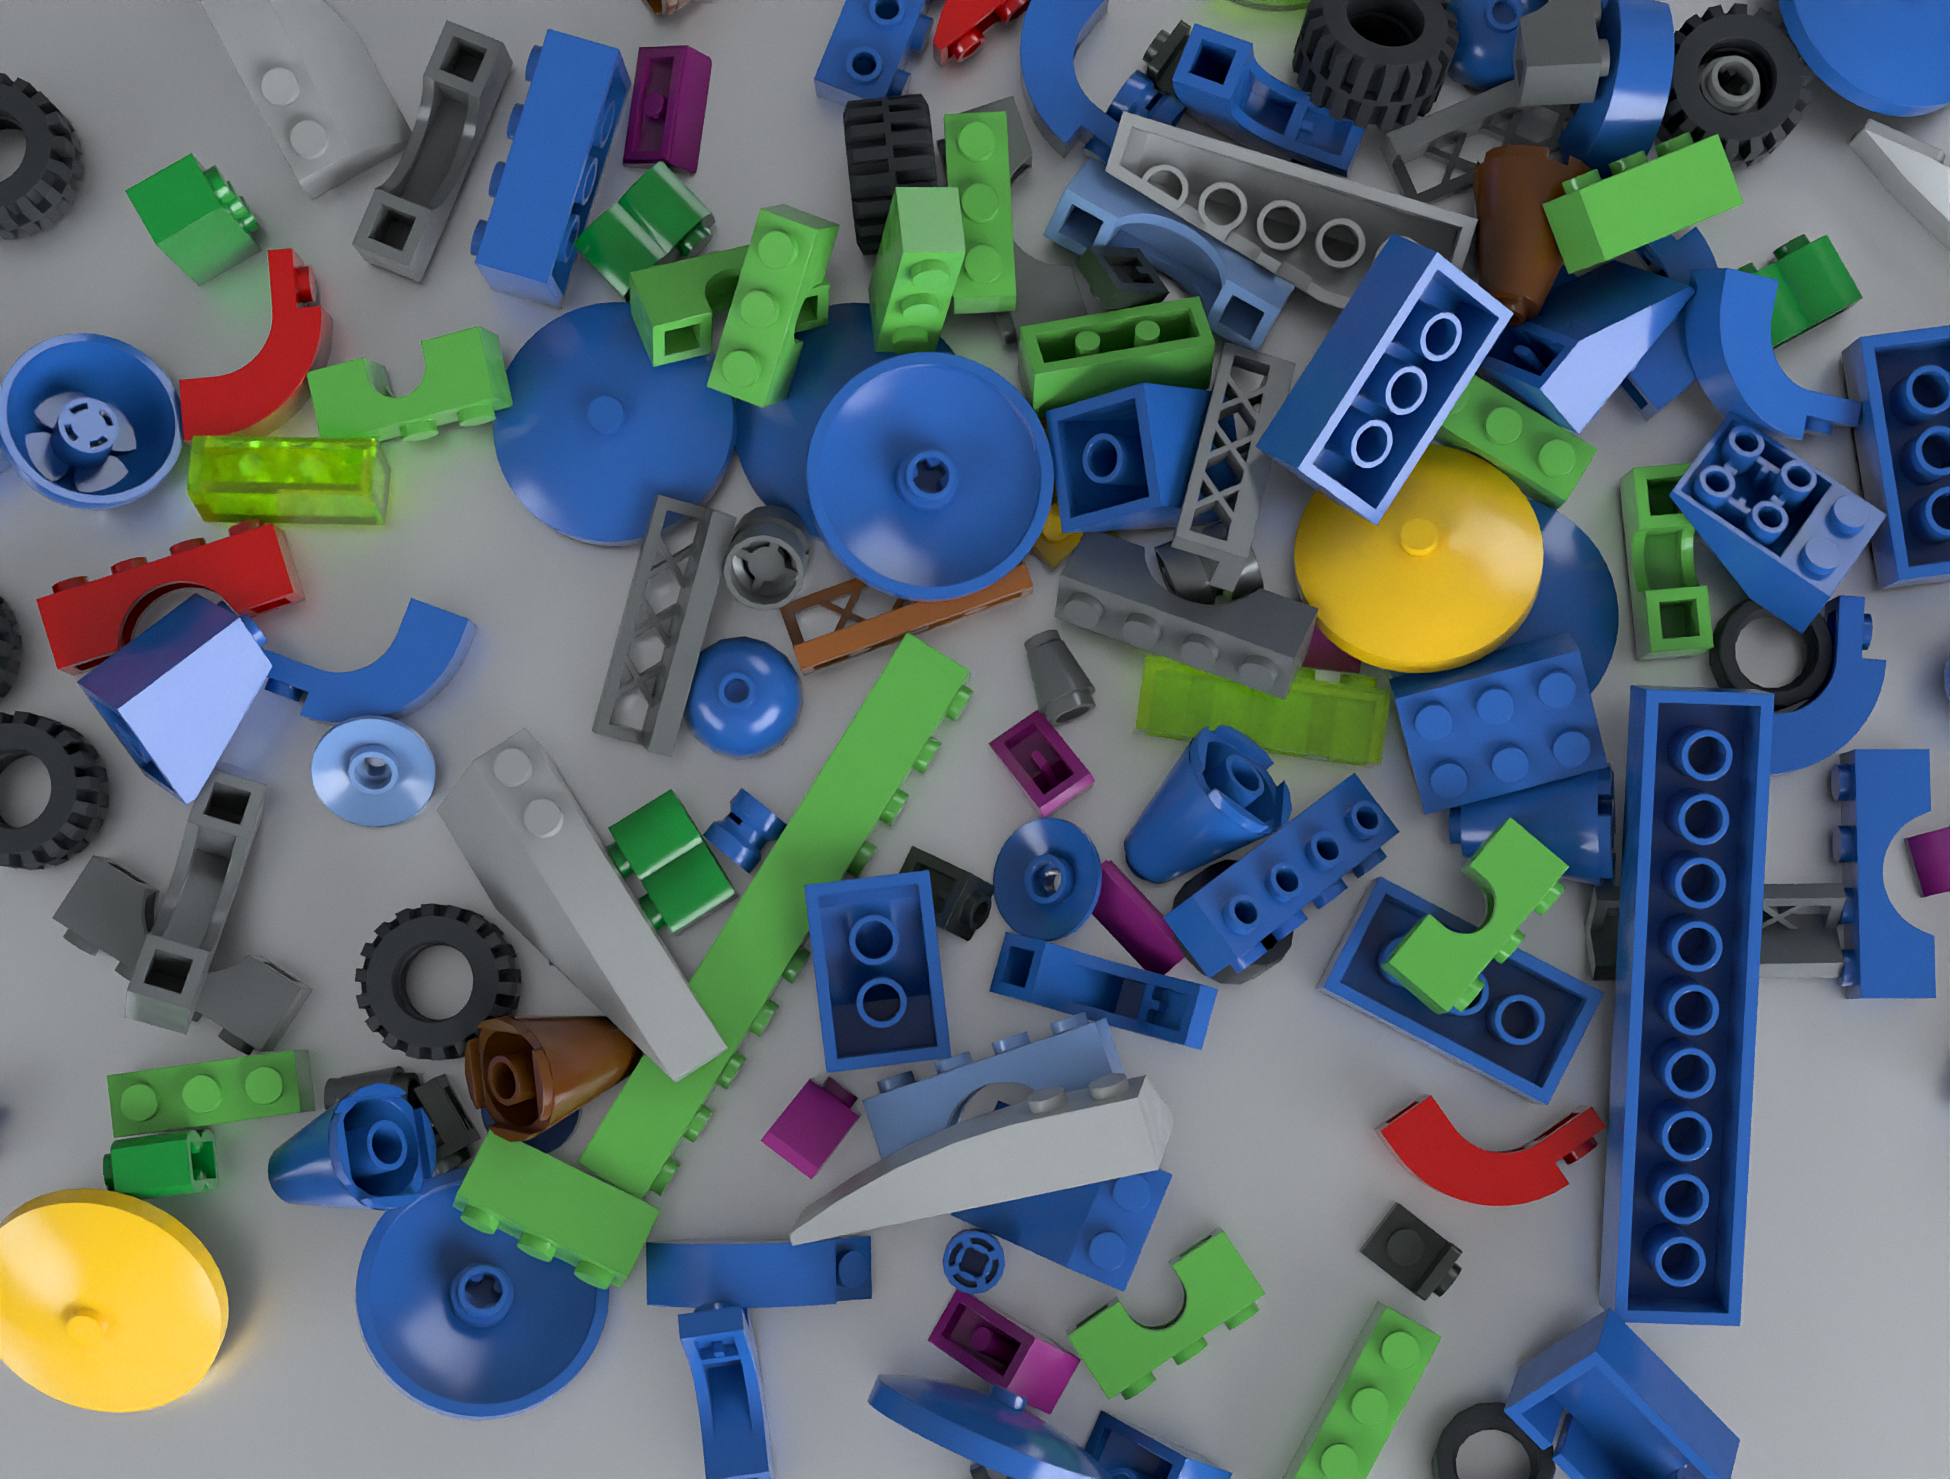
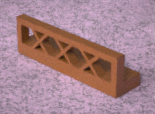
(889, 627)

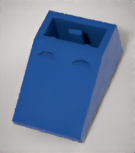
(1583, 341)
(1774, 520)

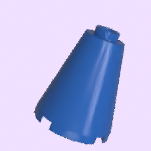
(1207, 807)
(1567, 816)
(358, 1154)

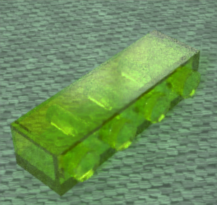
(1314, 722)

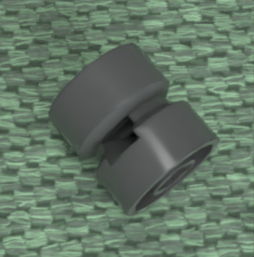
(767, 557)
(1190, 574)

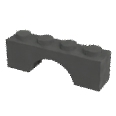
(1560, 54)
(453, 114)
(1042, 289)
(1244, 641)
(196, 903)
(117, 910)

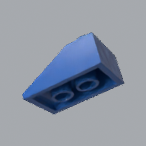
(877, 971)
(1085, 1227)

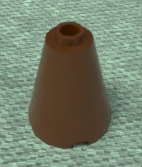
(1512, 233)
(544, 1069)

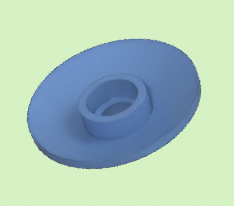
(371, 793)

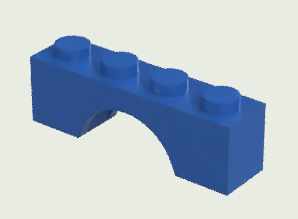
(1878, 797)

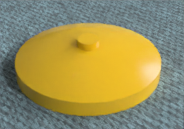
(1436, 576)
(107, 1301)

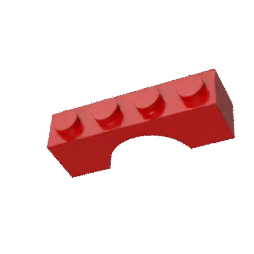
(99, 617)

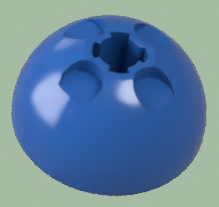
(102, 398)

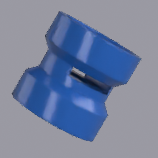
(1142, 99)
(745, 830)
(971, 1251)

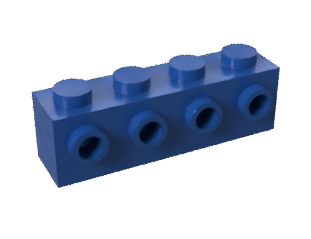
(872, 49)
(1281, 876)

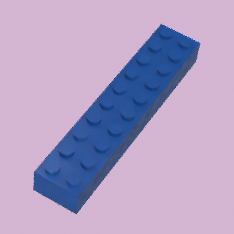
(1686, 1004)

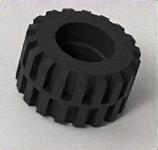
(1375, 58)
(1780, 76)
(885, 149)
(48, 160)
(73, 791)
(387, 967)

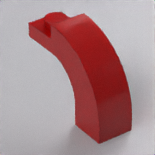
(276, 381)
(1443, 1160)

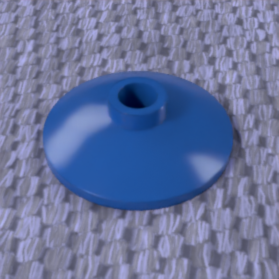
(1027, 874)

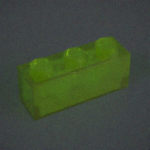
(289, 480)

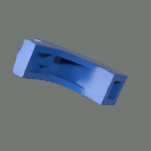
(1048, 78)
(1634, 93)
(1243, 101)
(1736, 361)
(1666, 365)
(401, 681)
(1841, 703)
(1101, 988)
(758, 1272)
(728, 1391)

